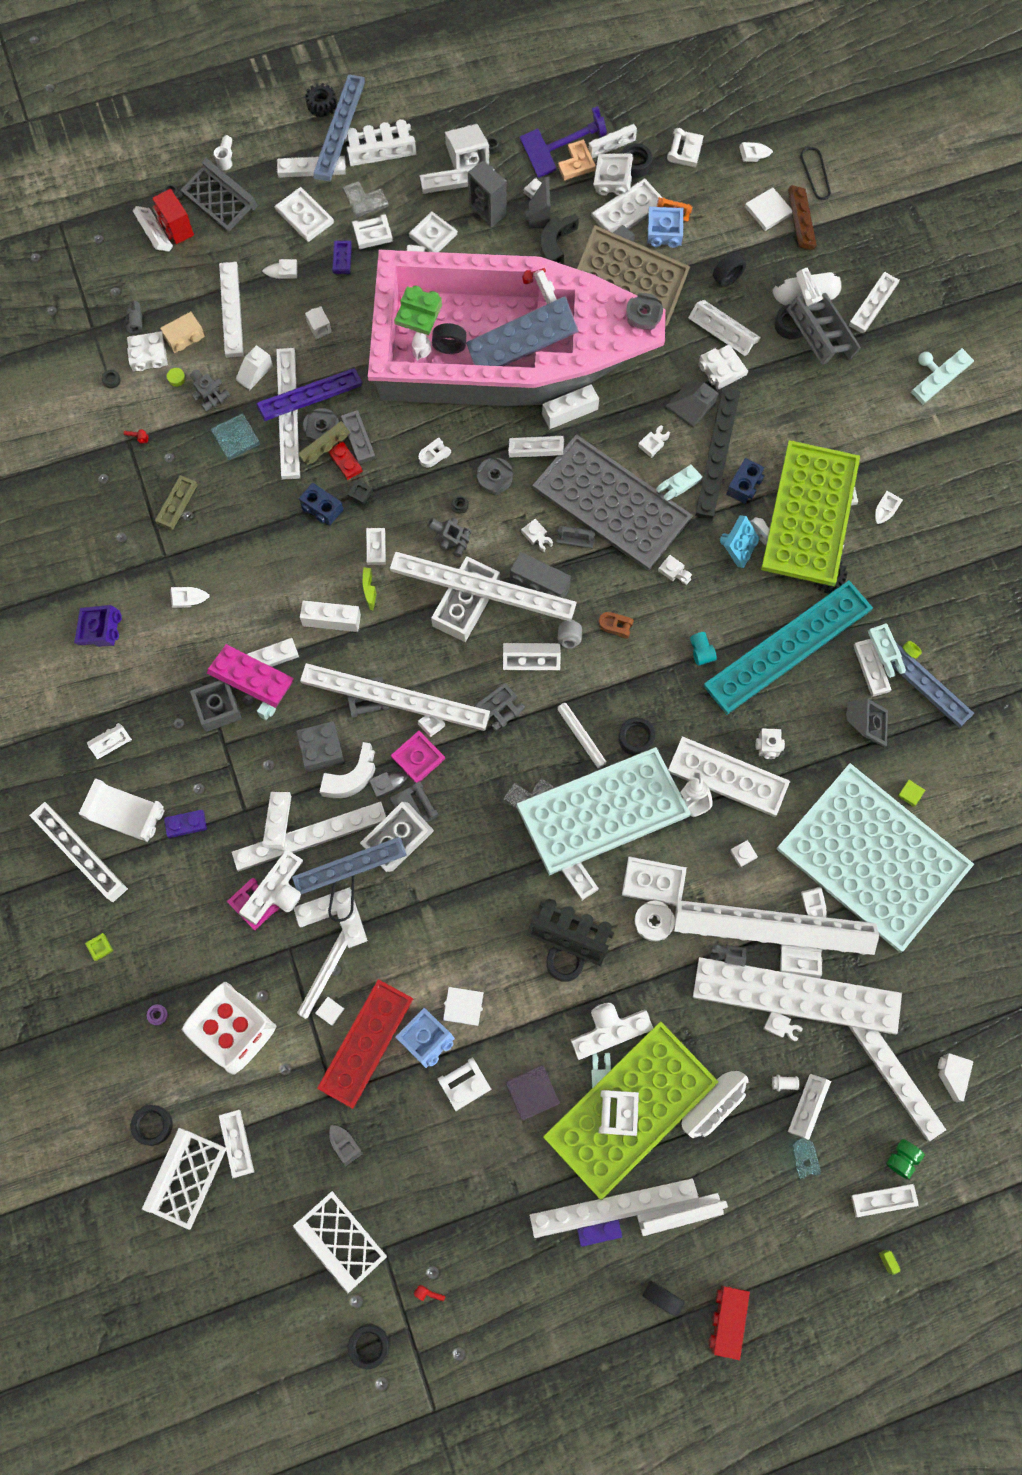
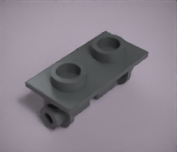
(575, 537)

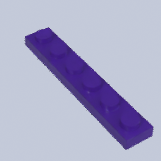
(309, 394)

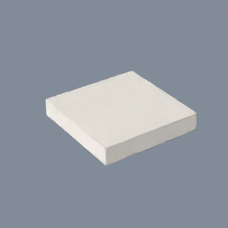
(768, 209)
(433, 233)

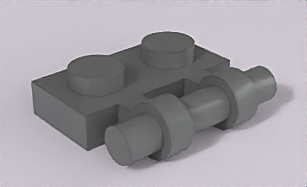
(497, 701)

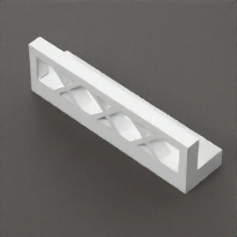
(723, 327)

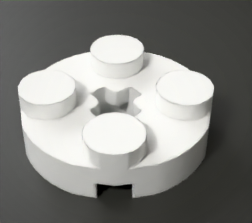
(663, 914)

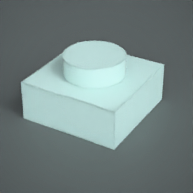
(265, 711)

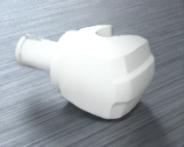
(697, 795)

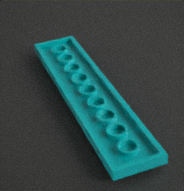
(787, 647)

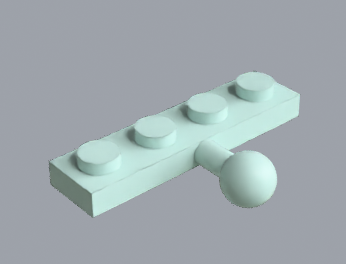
(941, 375)

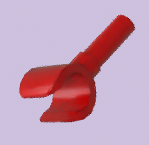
(528, 276)
(141, 435)
(422, 1291)

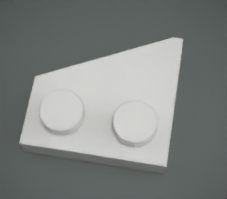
(808, 286)

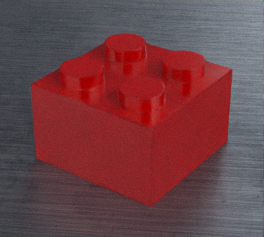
(172, 216)

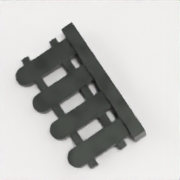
(567, 940)

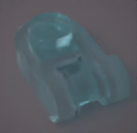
(804, 1150)

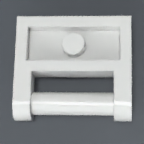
(690, 150)
(372, 235)
(467, 1090)
(625, 1113)

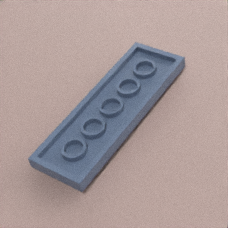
(524, 335)

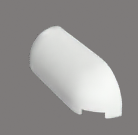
(791, 289)
(716, 1104)

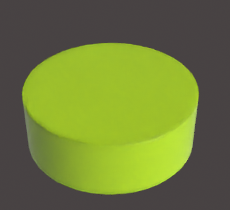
(176, 377)
(912, 649)

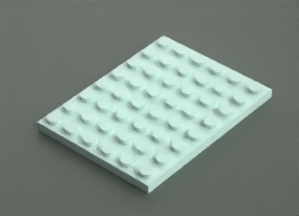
(875, 857)

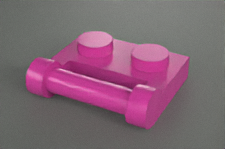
(240, 898)

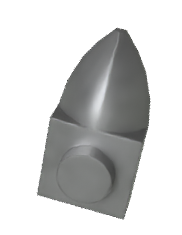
(388, 783)
(344, 1145)

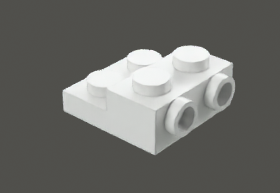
(613, 173)
(147, 351)
(722, 366)

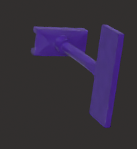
(540, 152)

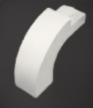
(349, 784)

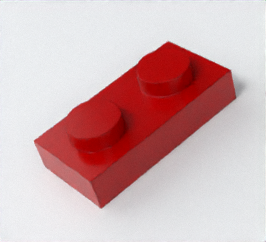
(345, 460)

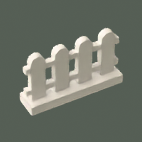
(380, 150)

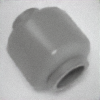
(569, 634)

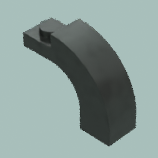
(553, 233)

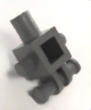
(207, 390)
(450, 535)

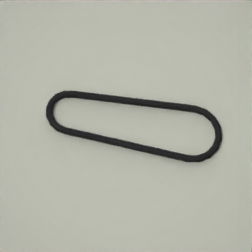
(824, 171)
(352, 902)

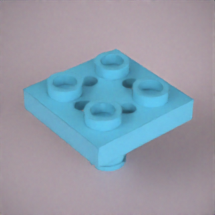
(740, 541)

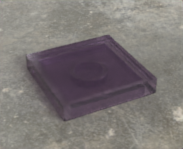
(532, 1093)

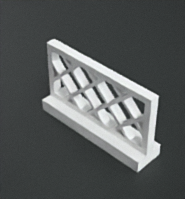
(167, 1175)
(669, 1218)
(325, 1255)

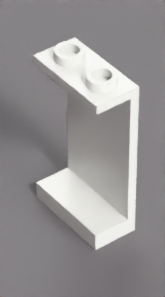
(121, 811)

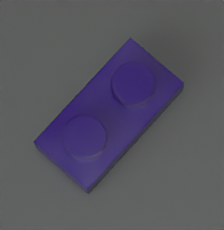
(185, 823)
(599, 1233)

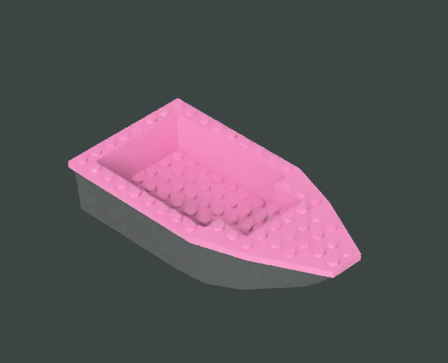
(481, 296)

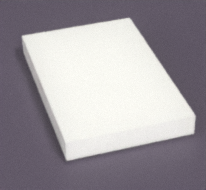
(304, 214)
(653, 881)

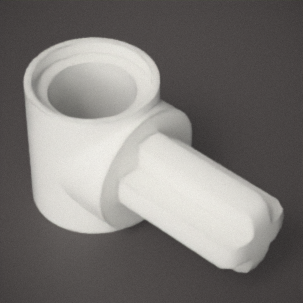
(223, 154)

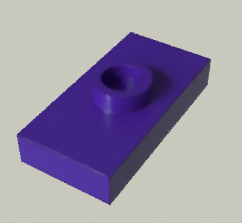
(342, 257)

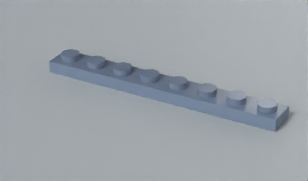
(339, 128)

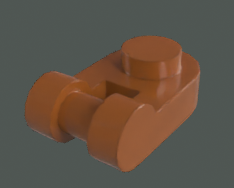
(608, 623)

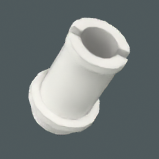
(785, 1083)

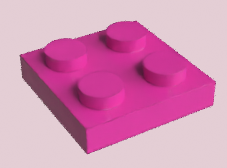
(418, 757)

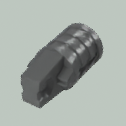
(134, 318)

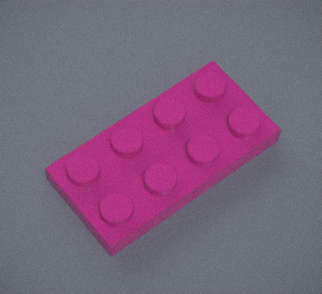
(250, 675)

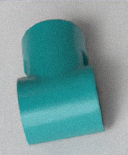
(702, 652)

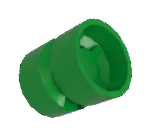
(905, 1159)

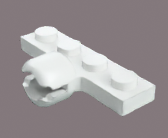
(274, 889)
(610, 1030)

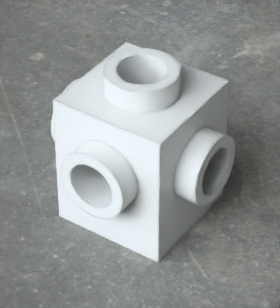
(770, 743)

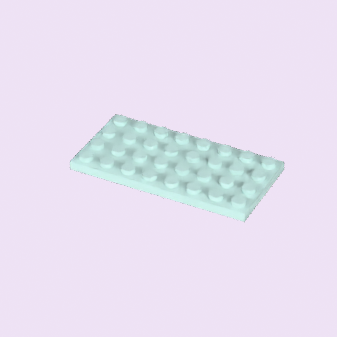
(602, 810)

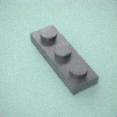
(358, 437)

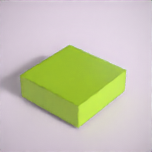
(911, 793)
(99, 947)
(889, 1262)

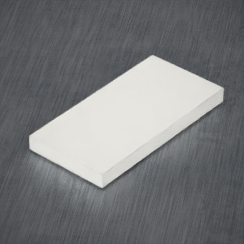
(627, 208)

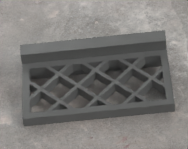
(230, 187)

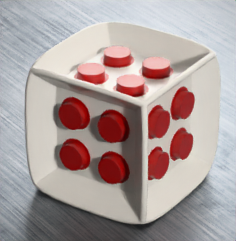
(228, 1028)

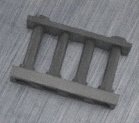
(816, 336)

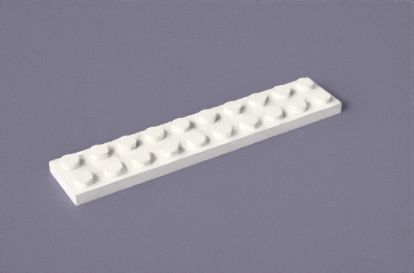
(798, 996)

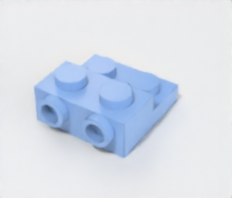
(665, 226)
(425, 1038)

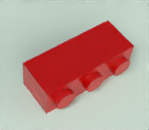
(729, 1322)

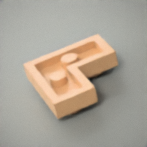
(579, 164)

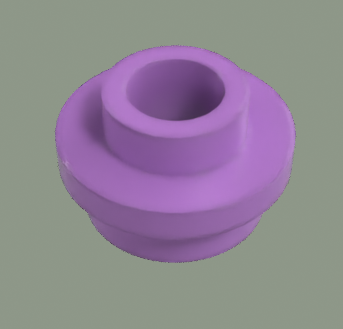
(151, 1012)

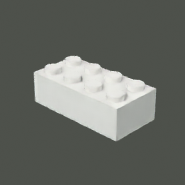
(459, 609)

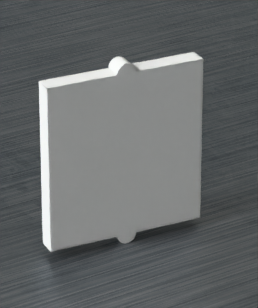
(463, 1006)

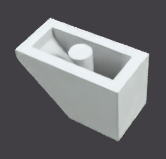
(254, 367)
(955, 1075)

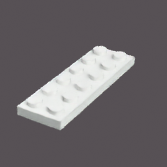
(730, 776)

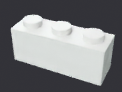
(570, 406)
(330, 616)
(531, 656)

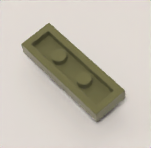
(324, 443)
(176, 502)

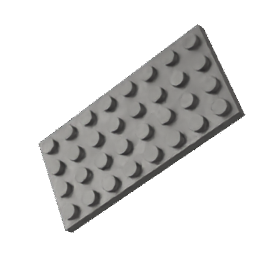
(612, 502)

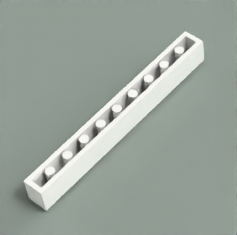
(776, 927)

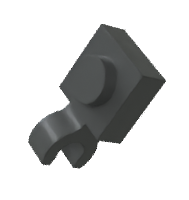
(731, 954)

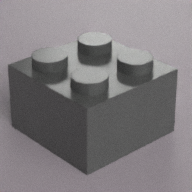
(215, 705)
(320, 747)

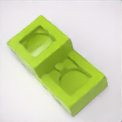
(369, 591)

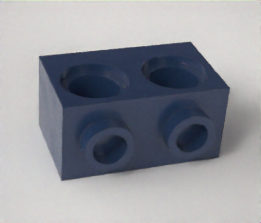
(746, 481)
(323, 501)

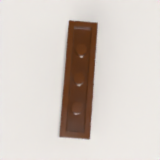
(802, 217)

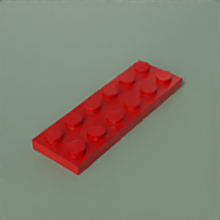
(365, 1044)

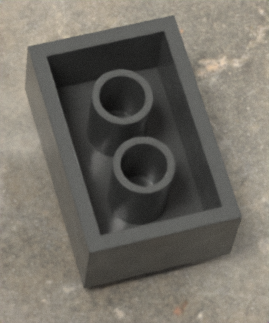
(487, 193)
(539, 576)

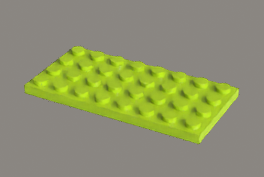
(811, 513)
(668, 1088)

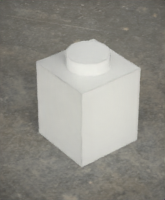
(318, 322)

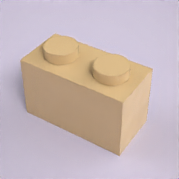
(182, 332)

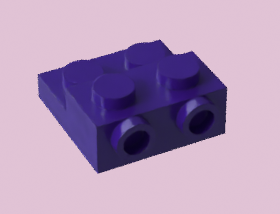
(98, 626)

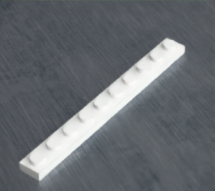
(483, 586)
(395, 697)

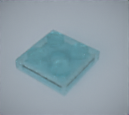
(235, 436)

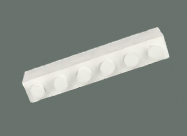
(78, 852)

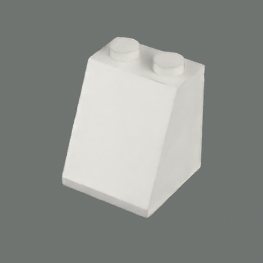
(467, 146)

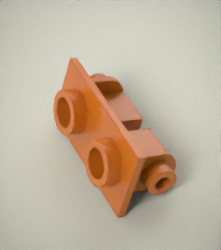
(662, 202)

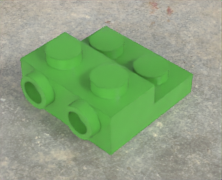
(418, 310)

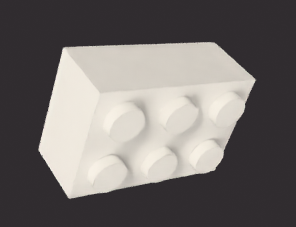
(402, 823)

